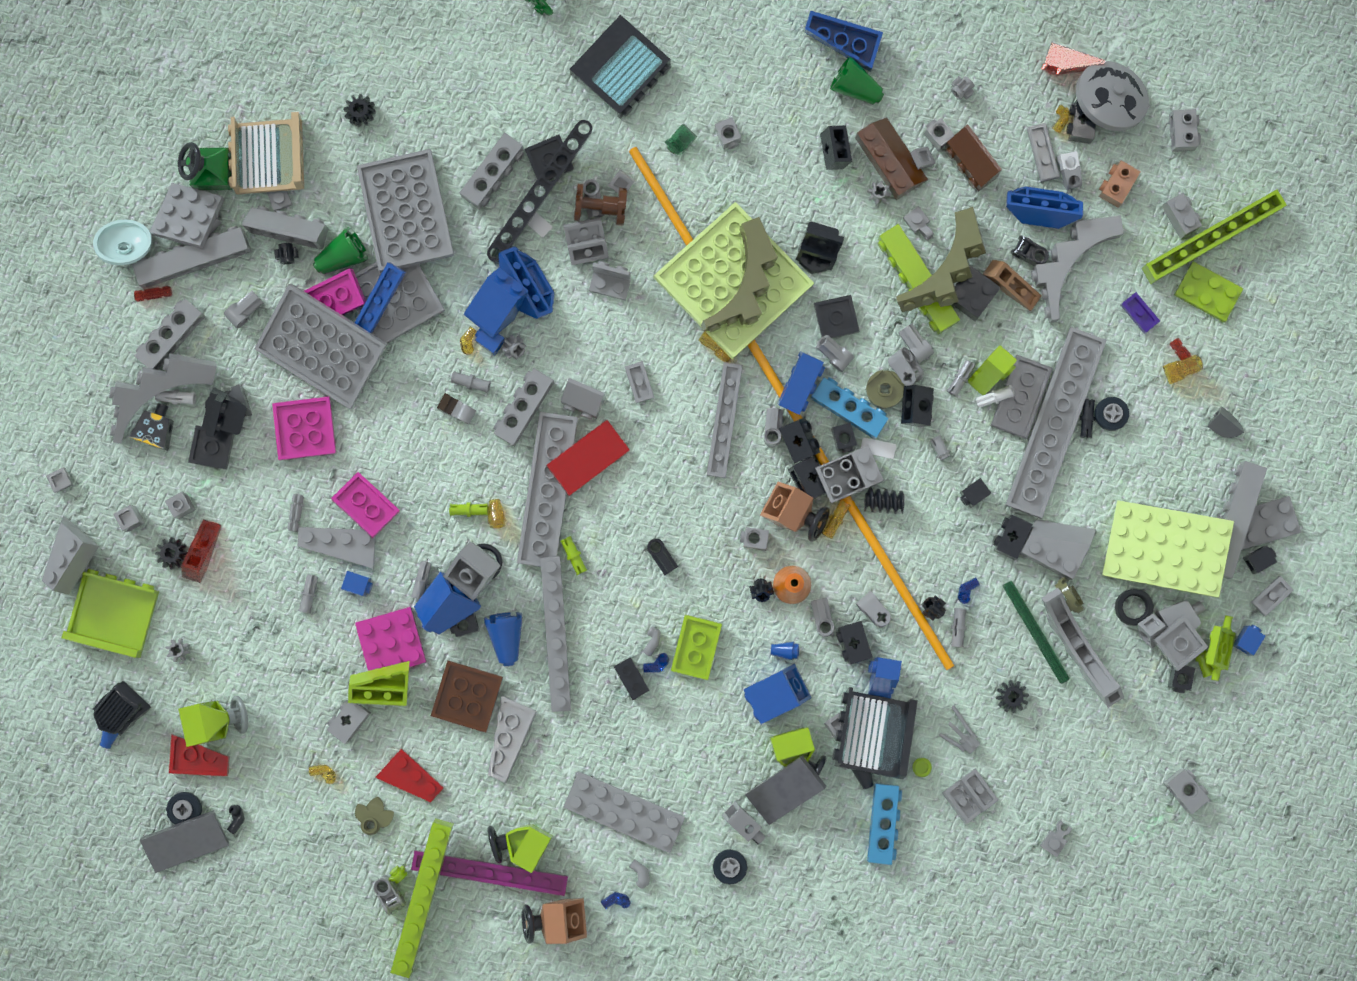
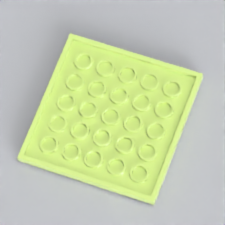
(711, 272)

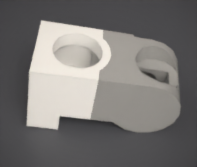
(1070, 170)

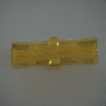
(836, 519)

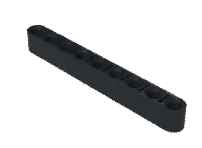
(543, 182)

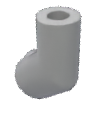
(654, 642)
(642, 872)

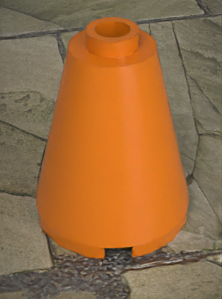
(784, 589)

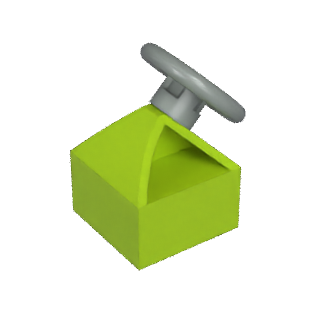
(210, 721)

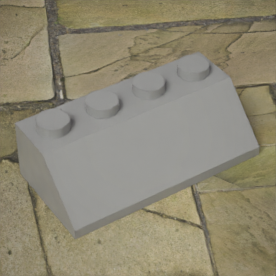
(286, 228)

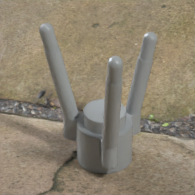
(967, 741)

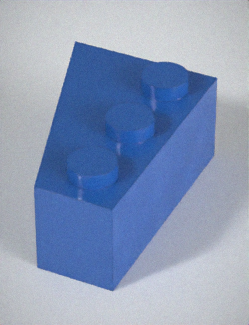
(884, 676)

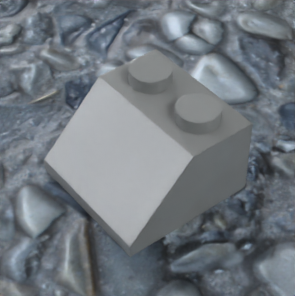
(582, 398)

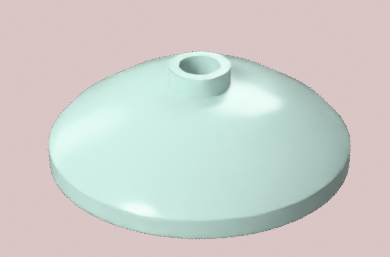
(122, 242)

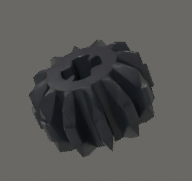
(365, 105)
(164, 553)
(1016, 701)

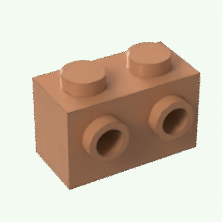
(1119, 183)

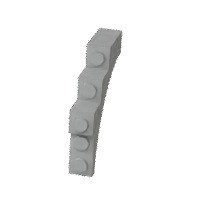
(1052, 275)
(130, 397)
(1079, 649)

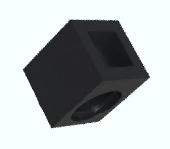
(844, 429)
(974, 493)
(1260, 559)
(472, 628)
(1188, 673)

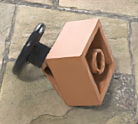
(793, 509)
(558, 920)

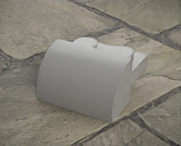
(586, 241)

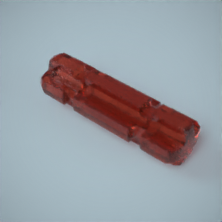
(152, 293)
(1182, 352)

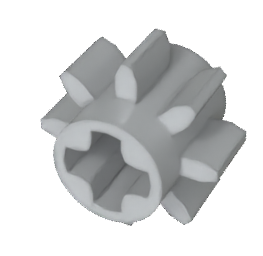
(962, 87)
(878, 198)
(513, 347)
(172, 653)

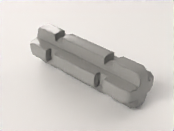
(295, 512)

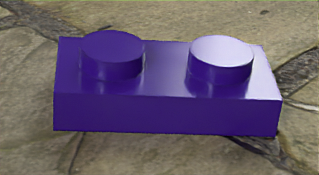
(1140, 313)

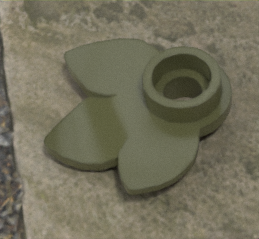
(375, 813)

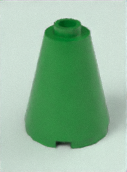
(856, 83)
(340, 253)

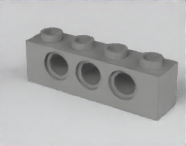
(505, 145)
(180, 332)
(533, 378)

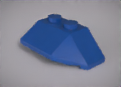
(1043, 207)
(528, 273)

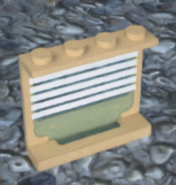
(266, 155)

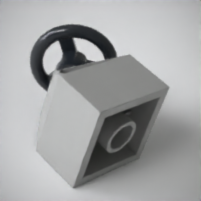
(474, 569)

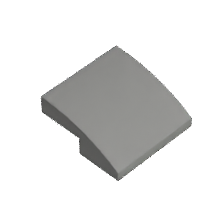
(970, 796)

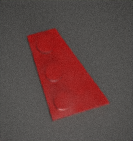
(196, 759)
(410, 776)

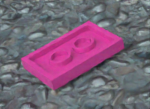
(339, 292)
(365, 505)

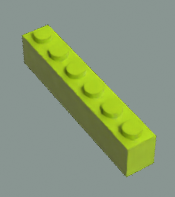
(913, 273)

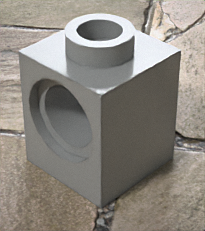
(724, 126)
(938, 142)
(180, 505)
(129, 518)
(763, 538)
(1150, 628)

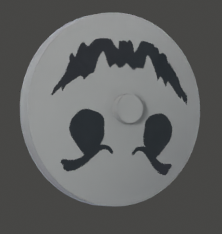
(1112, 96)

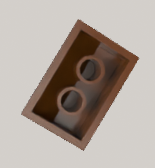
(972, 158)

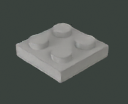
(1180, 643)

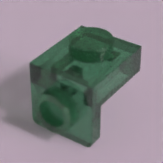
(680, 140)

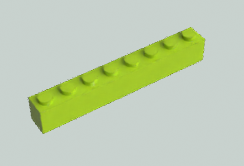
(1213, 236)
(422, 898)

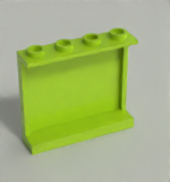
(111, 614)

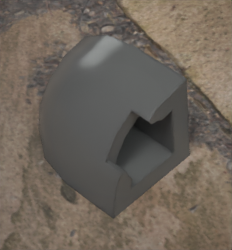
(238, 393)
(1225, 424)

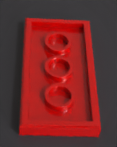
(587, 457)

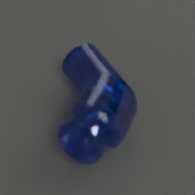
(965, 590)
(659, 664)
(616, 898)

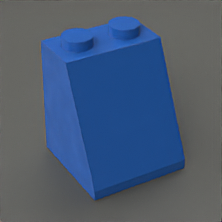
(496, 303)
(443, 606)
(777, 694)

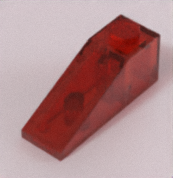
(1066, 60)
(200, 551)

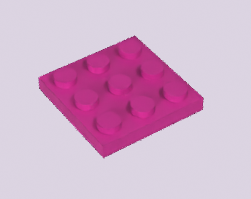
(304, 428)
(390, 640)

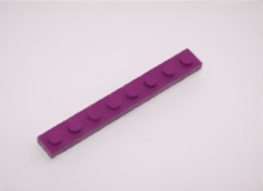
(498, 874)

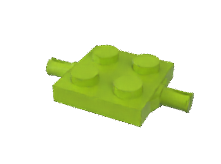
(1220, 647)

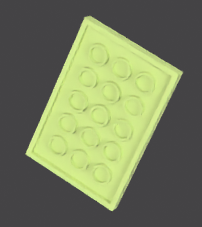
(1168, 548)

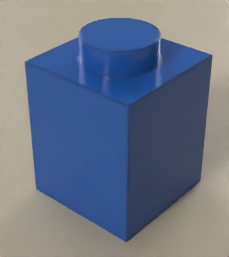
(491, 344)
(357, 584)
(1249, 640)

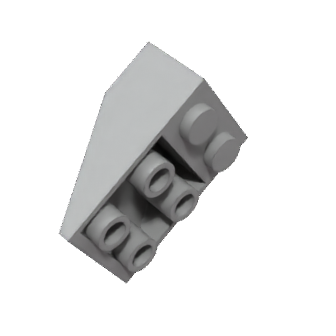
(849, 474)

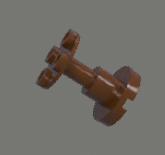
(608, 205)

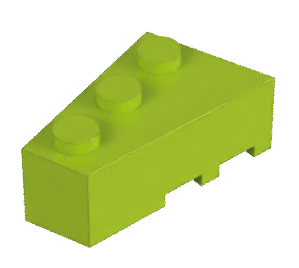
(995, 367)
(380, 686)

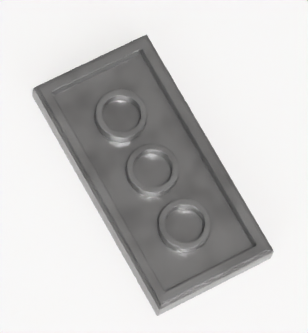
(1017, 413)
(785, 790)
(184, 841)

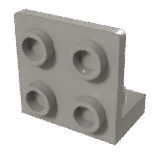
(610, 280)

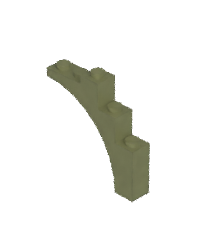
(758, 255)
(955, 268)

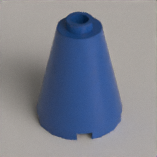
(505, 636)

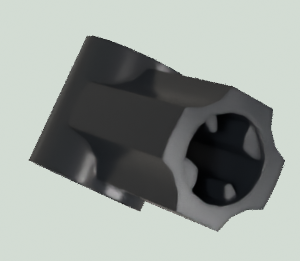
(662, 558)

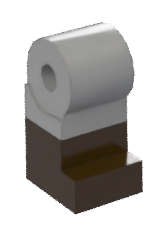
(456, 409)

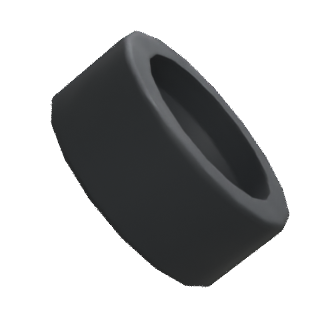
(1133, 592)

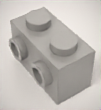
(1184, 130)
(1182, 215)

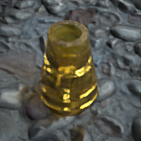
(496, 515)

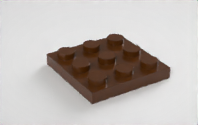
(466, 696)

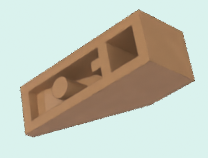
(1012, 284)

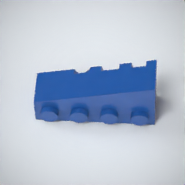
(845, 38)

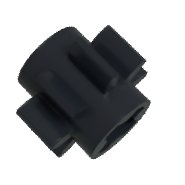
(286, 253)
(761, 590)
(934, 608)

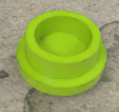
(922, 767)
(397, 874)

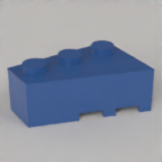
(801, 383)

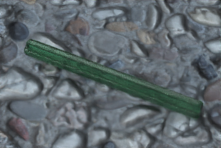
(1036, 632)

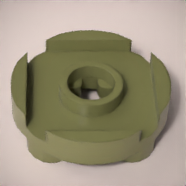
(884, 378)
(1073, 598)

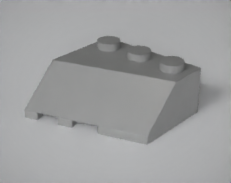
(1058, 546)
(68, 557)

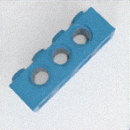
(838, 408)
(880, 793)

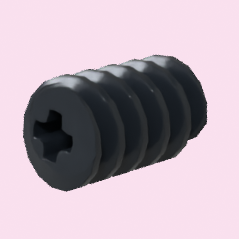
(884, 500)

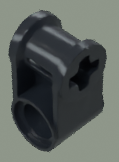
(1029, 250)

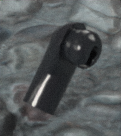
(238, 818)

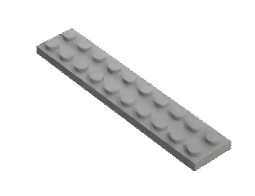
(1055, 422)

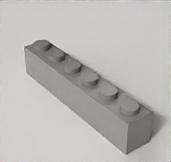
(189, 259)
(1240, 508)

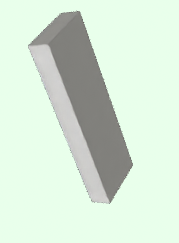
(1043, 152)

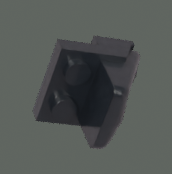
(819, 248)
(223, 413)
(119, 709)

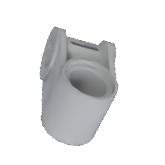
(904, 365)
(871, 606)
(389, 896)

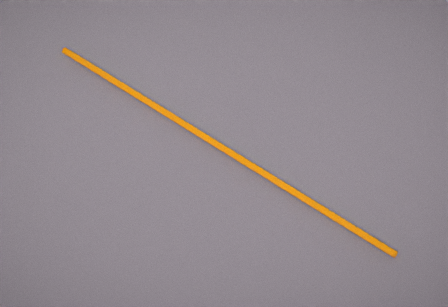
(821, 457)

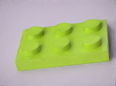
(1208, 291)
(696, 647)

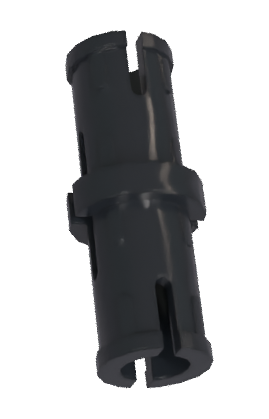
(1087, 418)

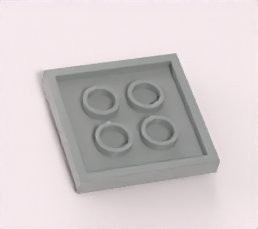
(187, 215)

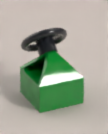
(207, 167)

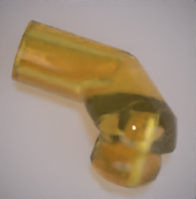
(1063, 119)
(466, 341)
(325, 771)

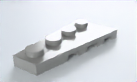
(344, 544)
(511, 732)

